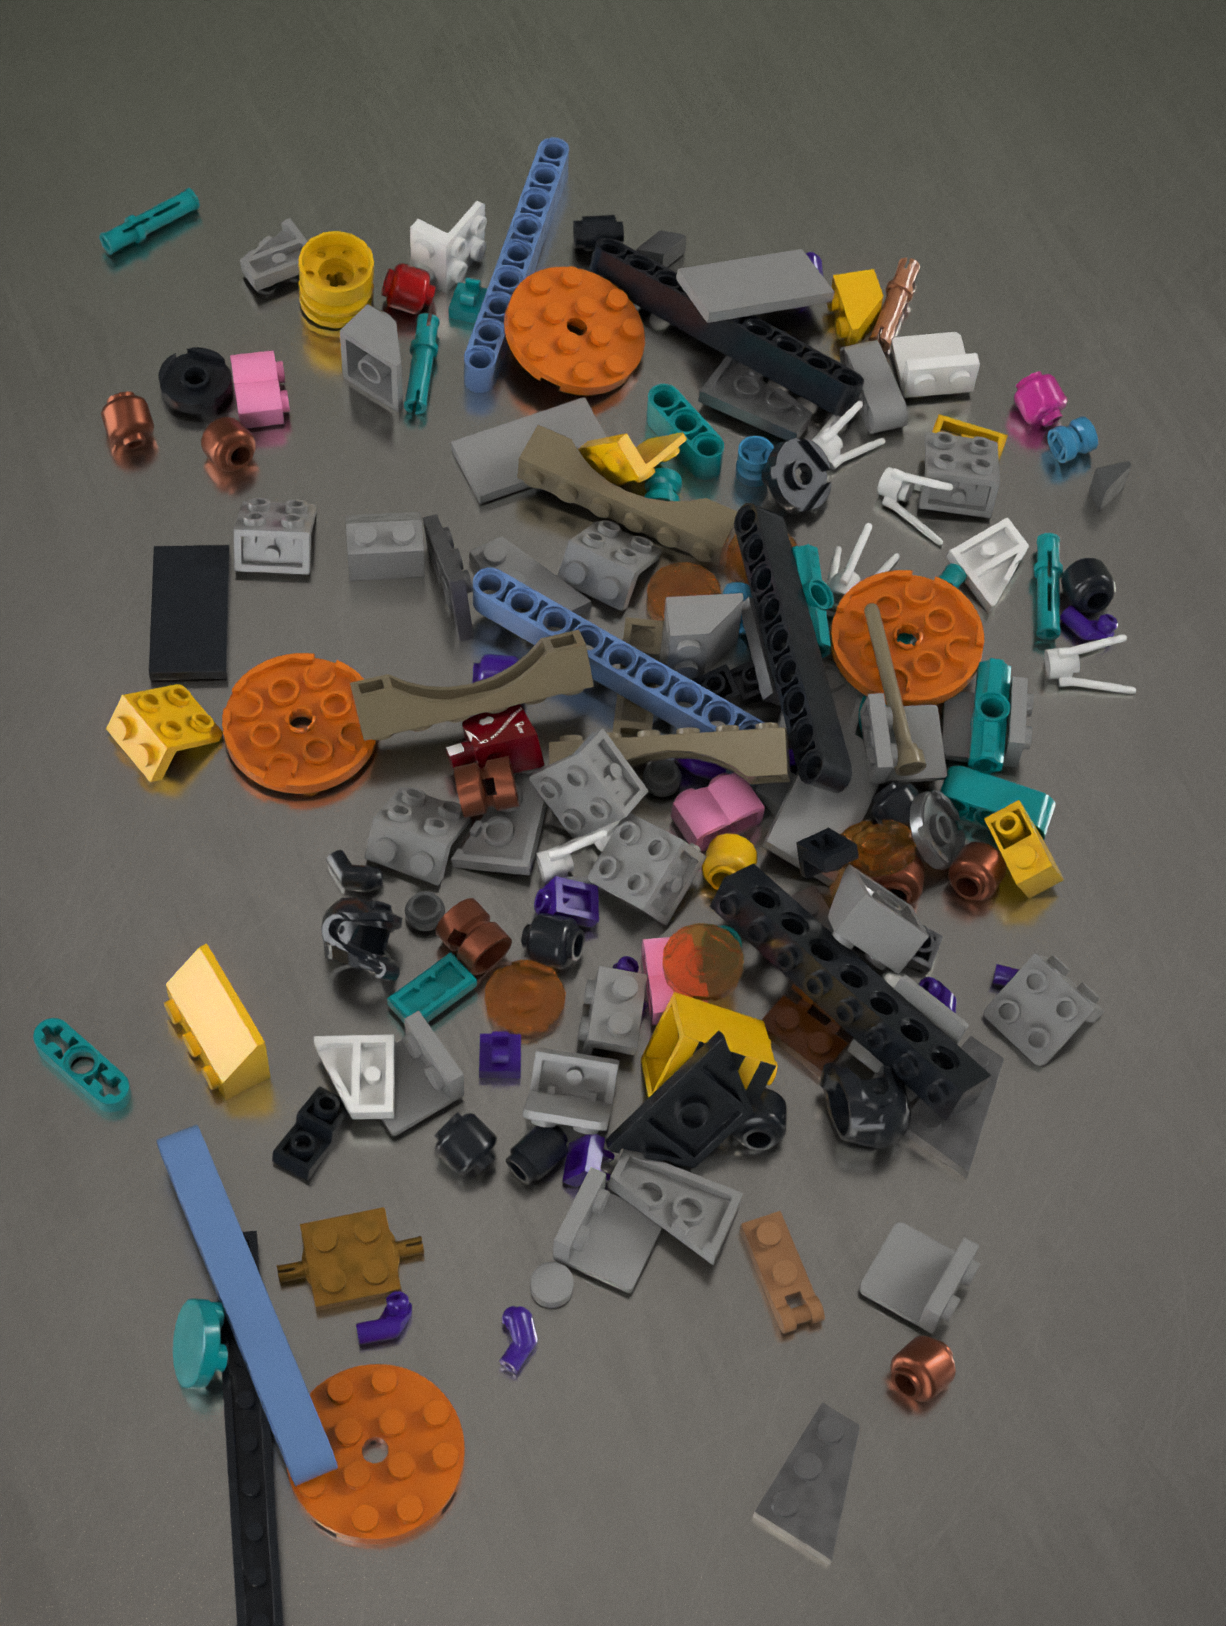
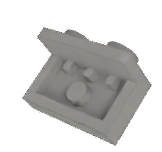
(614, 1011)

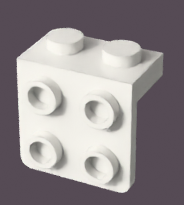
(449, 254)
(934, 364)

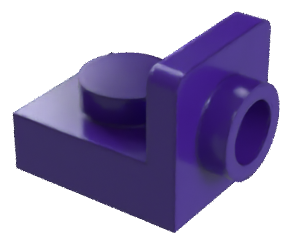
(569, 899)

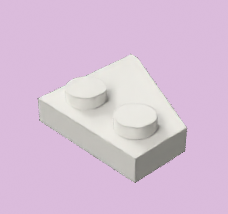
(990, 560)
(361, 1072)

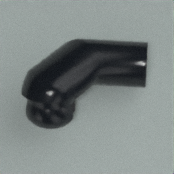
(354, 877)

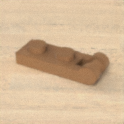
(781, 1271)

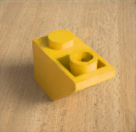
(855, 304)
(1023, 849)

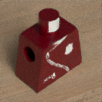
(498, 736)

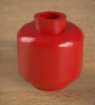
(407, 288)

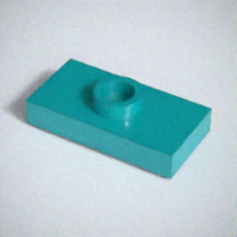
(433, 989)

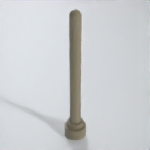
(910, 757)

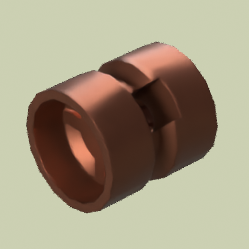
(473, 791)
(471, 933)

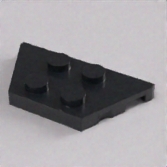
(689, 1111)

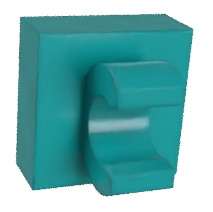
(467, 300)

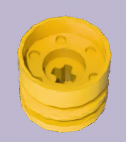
(335, 278)

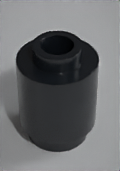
(592, 228)
(537, 1153)

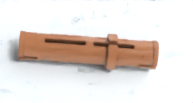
(898, 293)

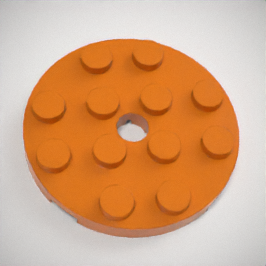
(577, 363)
(933, 612)
(286, 756)
(423, 1460)

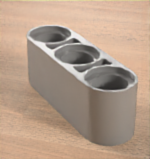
(880, 394)

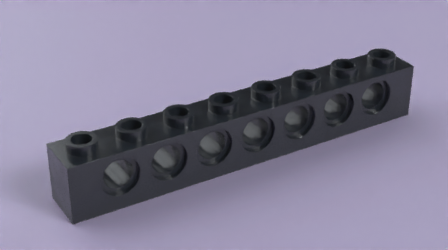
(850, 992)

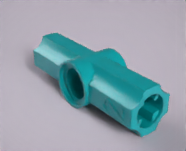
(817, 593)
(989, 733)

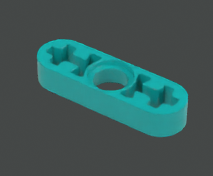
(85, 1082)

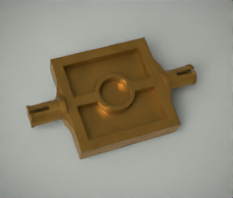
(350, 1259)

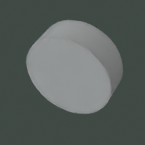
(551, 1284)

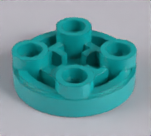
(197, 1343)

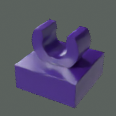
(500, 1055)
(585, 1153)

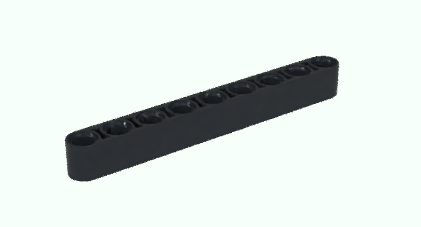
(743, 338)
(792, 649)

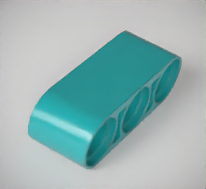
(671, 414)
(981, 795)

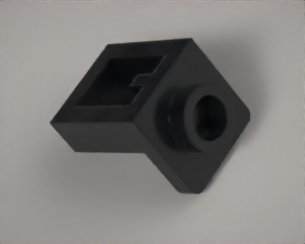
(825, 852)

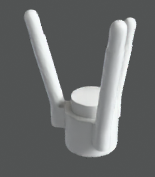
(831, 442)
(898, 486)
(843, 581)
(1063, 662)
(558, 860)

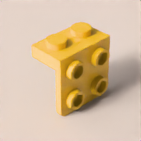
(622, 462)
(159, 723)

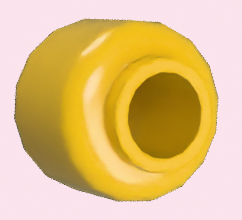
(725, 856)

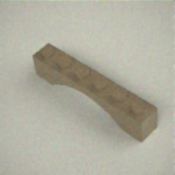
(692, 526)
(549, 669)
(752, 754)

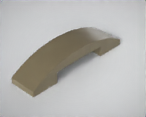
(646, 637)

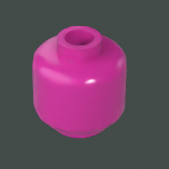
(1040, 399)

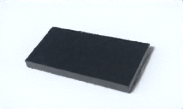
(190, 612)

